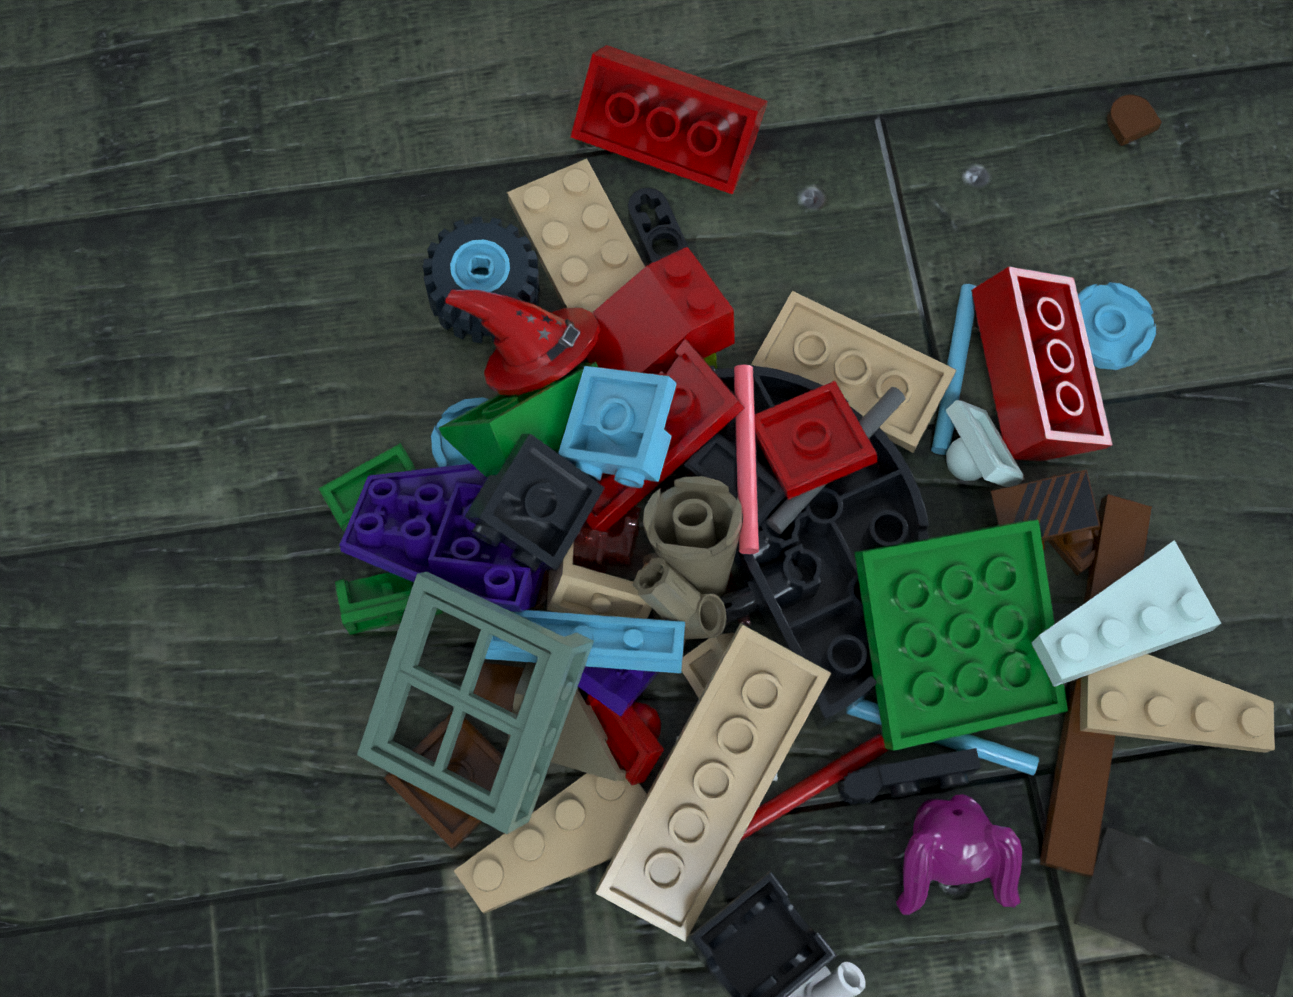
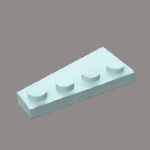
(1132, 617)

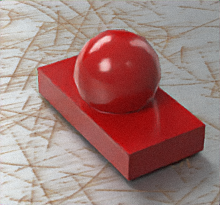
(631, 737)

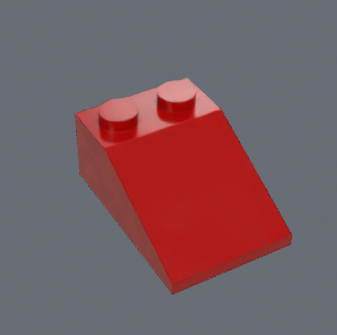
(658, 311)

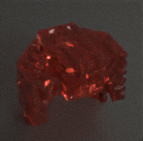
(597, 549)

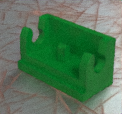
(373, 601)

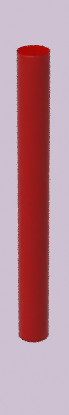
(815, 783)

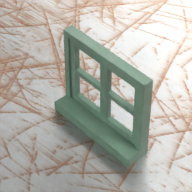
(532, 731)

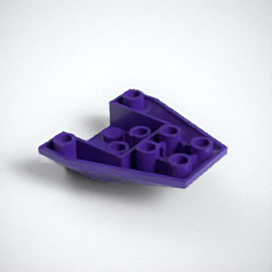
(418, 526)

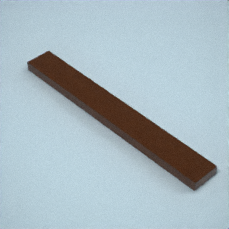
(1084, 756)

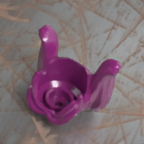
(957, 847)

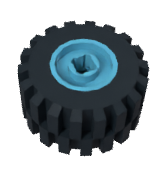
(478, 259)

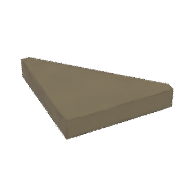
(584, 744)

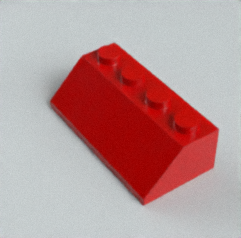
(667, 118)
(1040, 365)

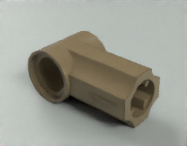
(679, 600)

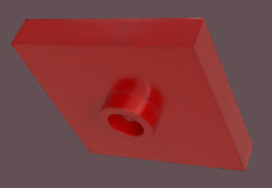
(813, 440)

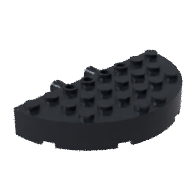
(808, 573)

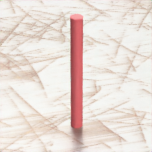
(746, 459)

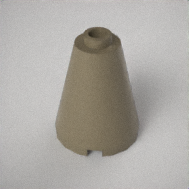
(696, 530)

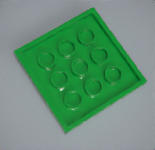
(956, 632)

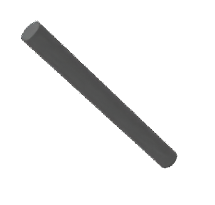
(870, 423)

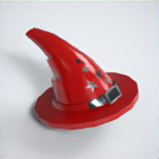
(530, 342)

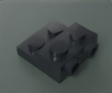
(534, 505)

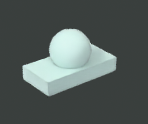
(980, 448)

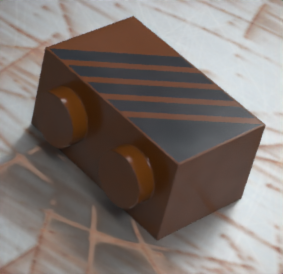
(1059, 503)

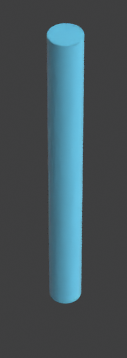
(957, 360)
(986, 749)

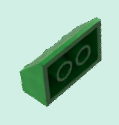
(493, 428)

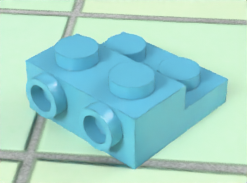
(619, 425)

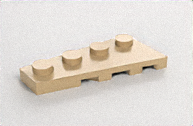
(1174, 705)
(559, 841)

